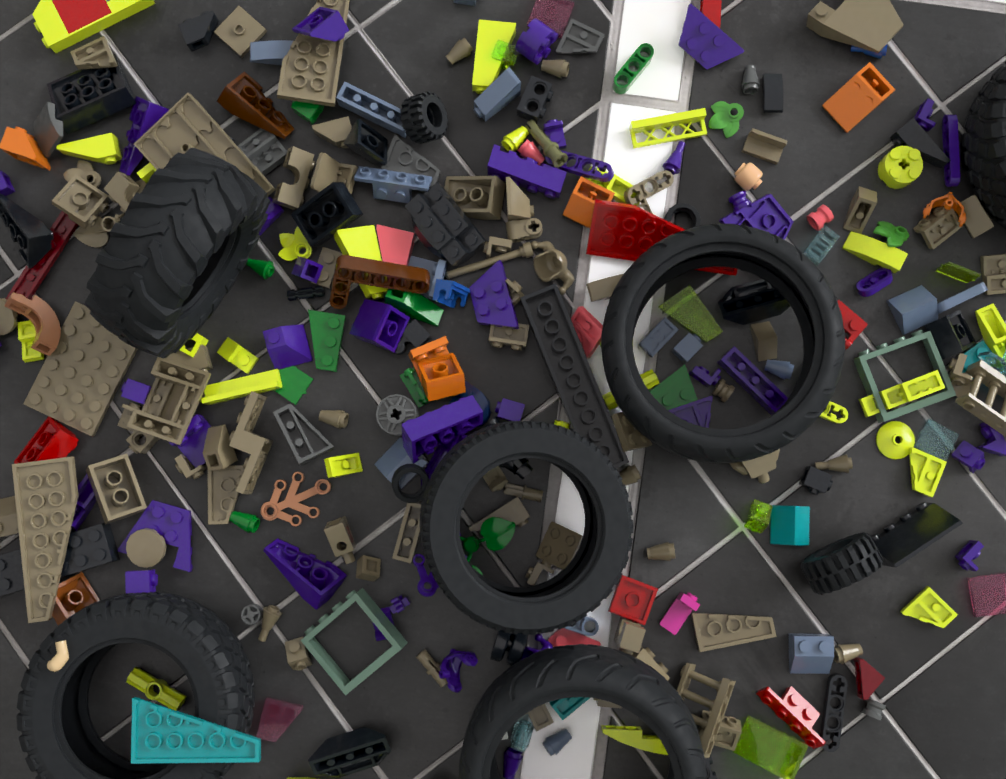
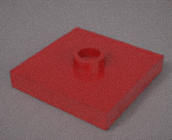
(633, 600)

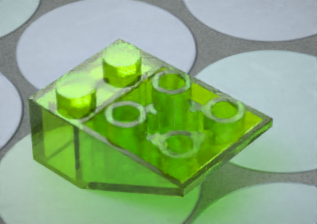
(771, 748)

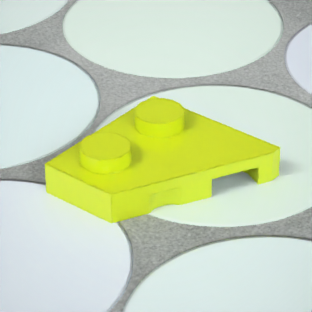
(925, 471)
(929, 608)

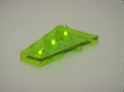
(692, 314)

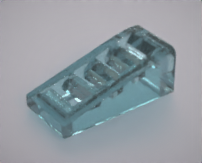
(814, 257)

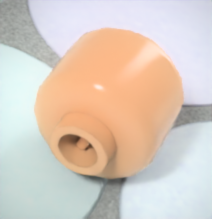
(748, 176)

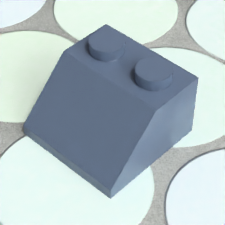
(393, 459)
(810, 653)

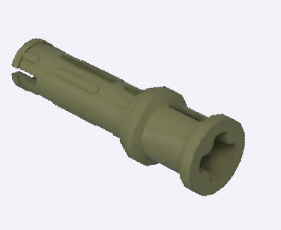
(550, 148)

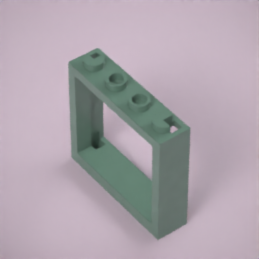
(871, 388)
(377, 617)

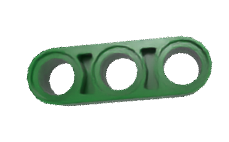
(637, 61)

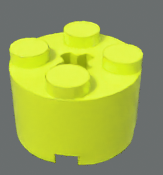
(900, 167)

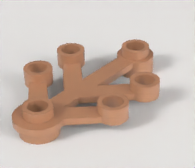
(292, 500)

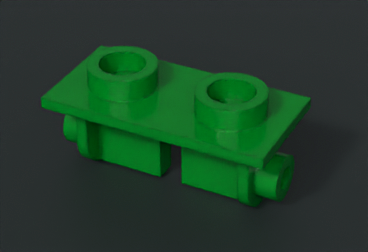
(414, 386)

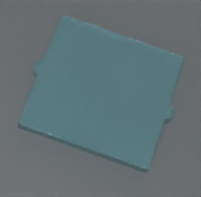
(936, 440)

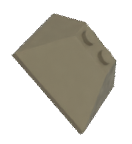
(170, 401)

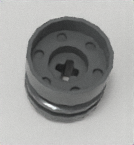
(386, 410)

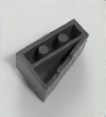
(301, 435)

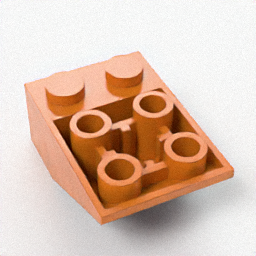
(858, 97)

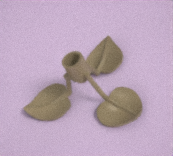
(97, 234)

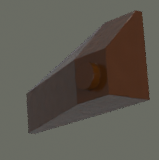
(245, 100)

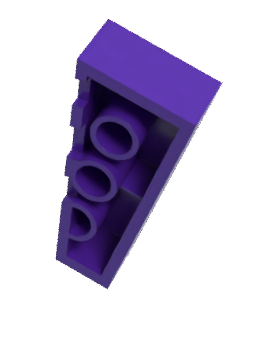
(526, 172)
(440, 426)

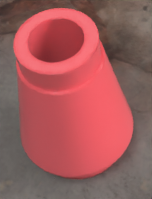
(530, 150)

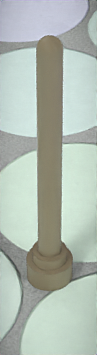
(524, 251)

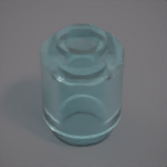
(521, 735)

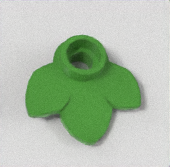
(724, 120)
(895, 235)

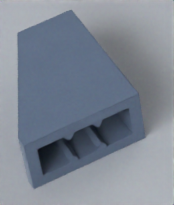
(497, 95)

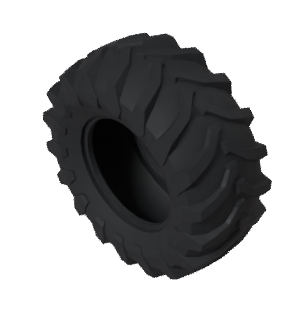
(176, 252)

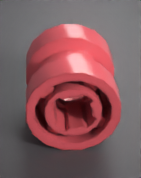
(820, 217)

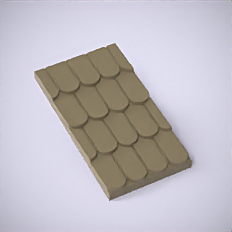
(191, 126)

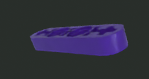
(951, 150)
(581, 161)

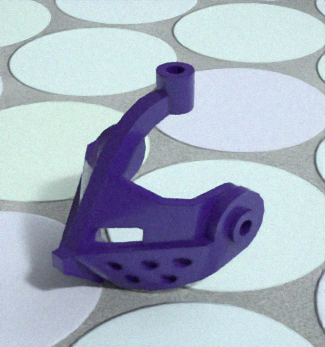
(451, 667)

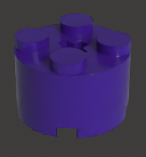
(536, 41)

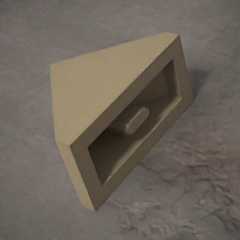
(764, 341)

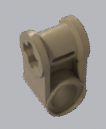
(522, 229)

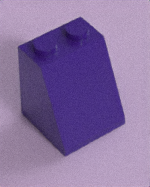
(379, 324)

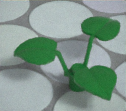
(496, 533)

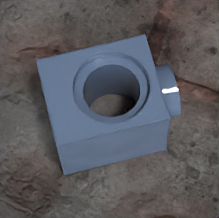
(687, 347)

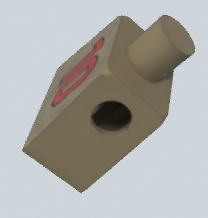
(337, 532)

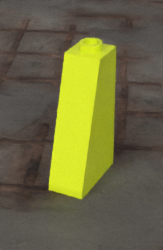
(485, 67)
(361, 243)

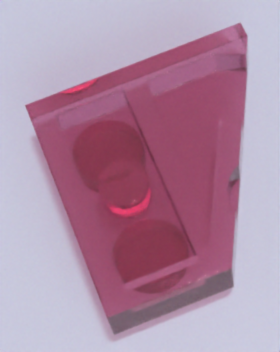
(276, 718)

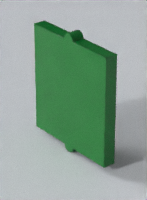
(293, 383)

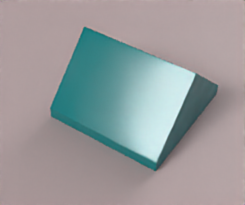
(789, 525)

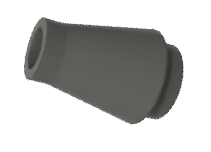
(750, 80)

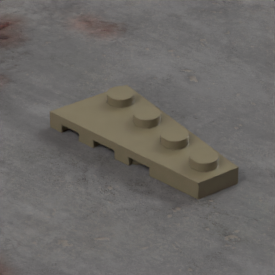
(727, 630)

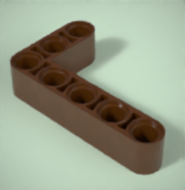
(377, 274)

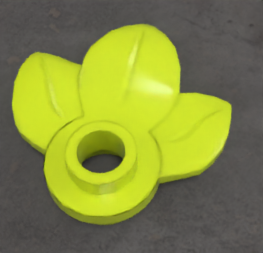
(293, 244)

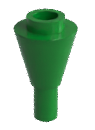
(263, 268)

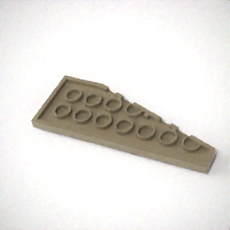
(313, 64)
(45, 513)

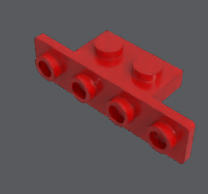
(795, 712)

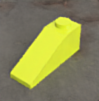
(99, 149)

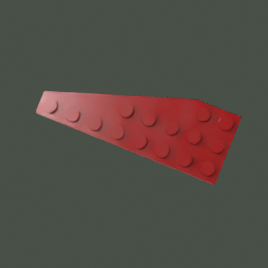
(629, 231)

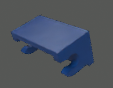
(449, 291)

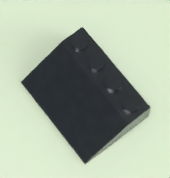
(90, 96)
(914, 533)

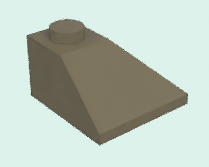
(517, 202)

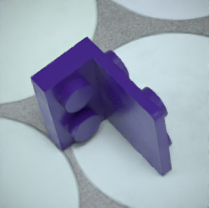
(194, 440)

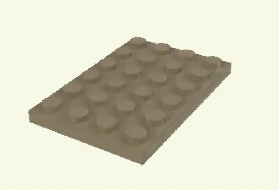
(81, 373)

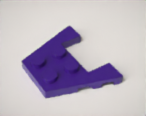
(762, 214)
(174, 526)

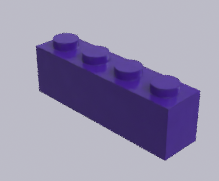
(752, 380)

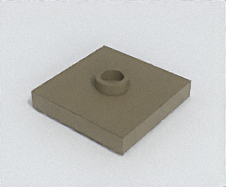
(239, 31)

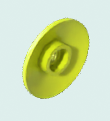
(886, 440)

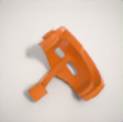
(948, 202)

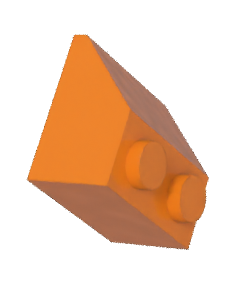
(23, 147)
(441, 377)

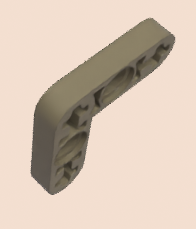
(642, 194)

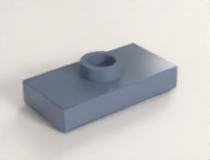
(658, 337)

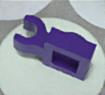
(399, 604)

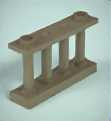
(996, 383)
(717, 706)

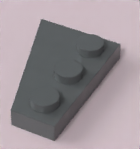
(404, 159)

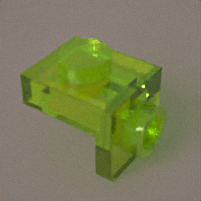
(505, 53)
(758, 516)

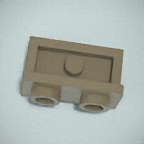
(508, 336)

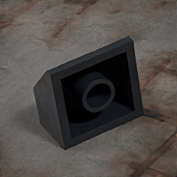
(951, 334)

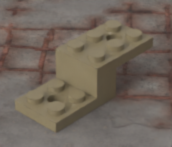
(249, 442)

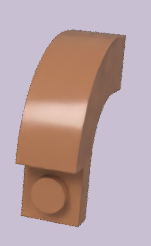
(43, 319)

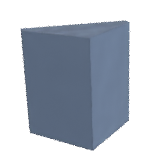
(914, 309)

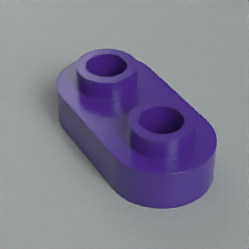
(874, 282)

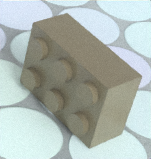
(116, 488)

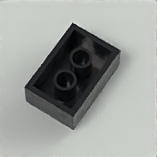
(326, 213)

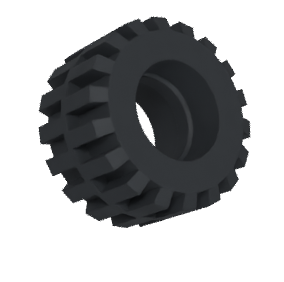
(424, 117)

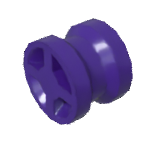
(739, 200)

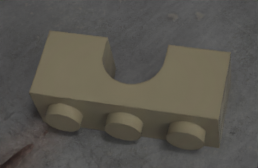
(300, 163)
(121, 190)
(629, 636)

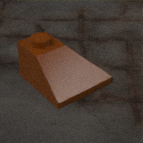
(73, 596)

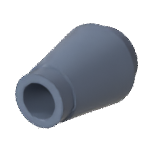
(779, 368)
(556, 742)

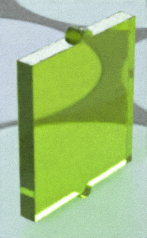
(958, 272)

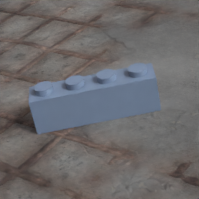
(371, 108)

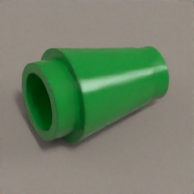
(245, 521)

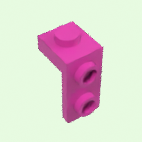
(679, 612)

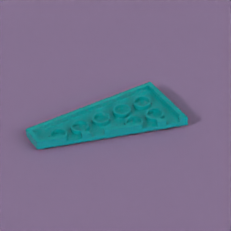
(176, 737)

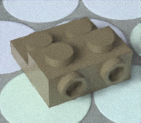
(81, 201)

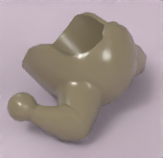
(552, 265)

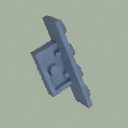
(392, 184)

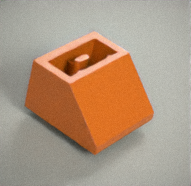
(582, 201)

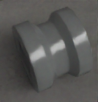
(248, 616)
(874, 709)

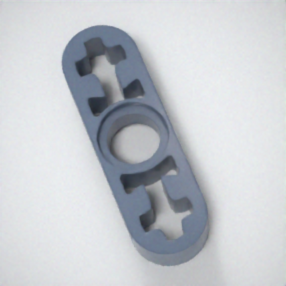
(961, 297)

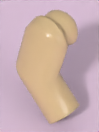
(60, 658)

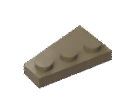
(222, 493)

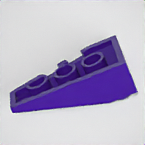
(143, 117)
(309, 576)

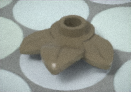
(85, 171)

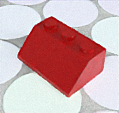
(49, 442)

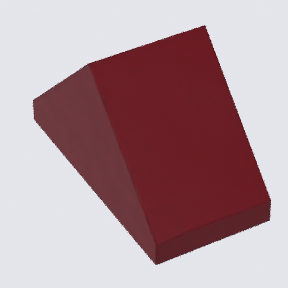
(866, 678)

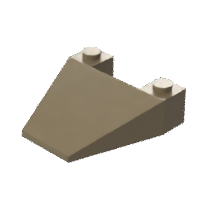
(857, 23)

